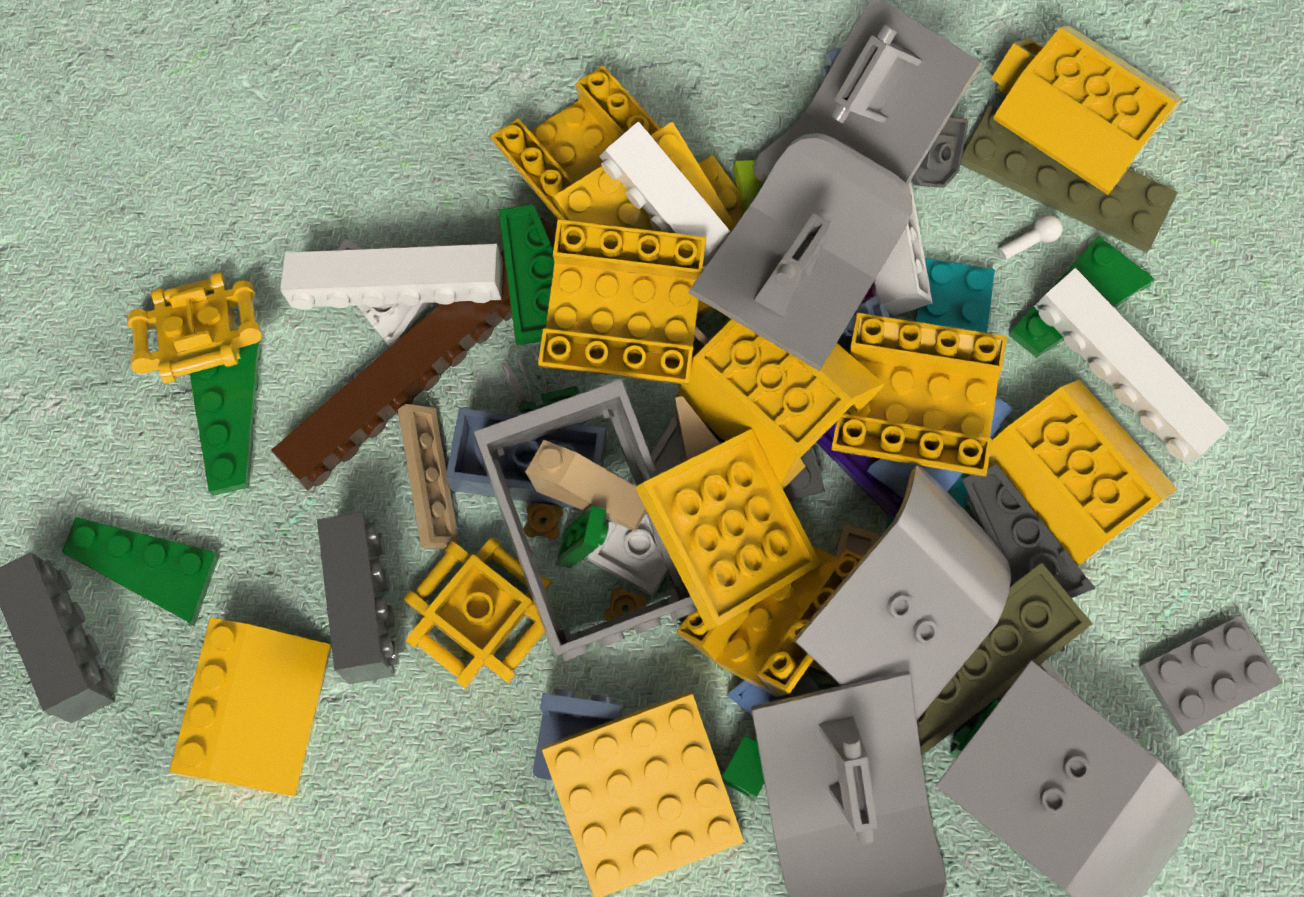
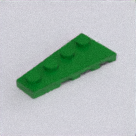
(528, 271)
(1107, 272)
(225, 419)
(152, 567)

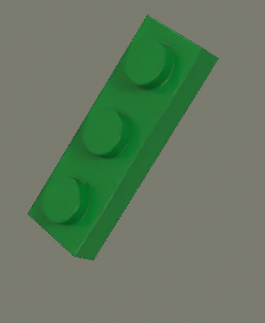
(582, 536)

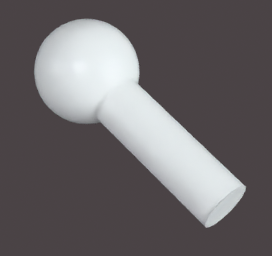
(1046, 229)

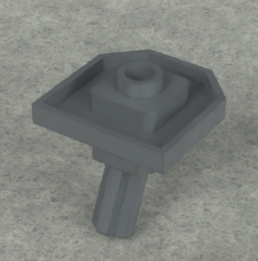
(944, 156)

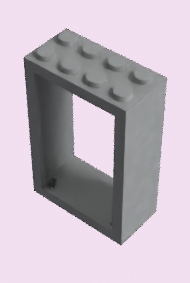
(612, 403)

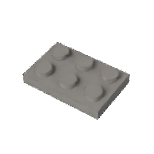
(1210, 675)

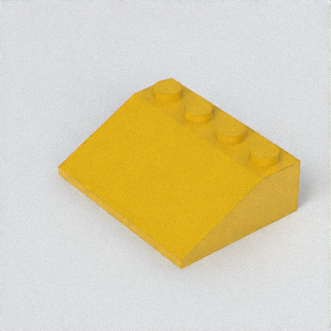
(251, 708)

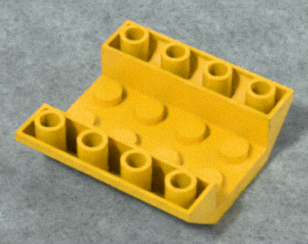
(1086, 108)
(573, 139)
(622, 302)
(933, 398)
(789, 405)
(1079, 470)
(760, 639)

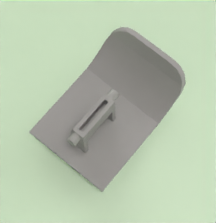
(884, 93)
(808, 247)
(914, 598)
(1070, 791)
(849, 792)

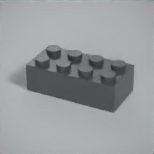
(356, 598)
(52, 639)

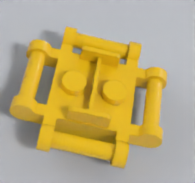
(195, 329)
(475, 611)

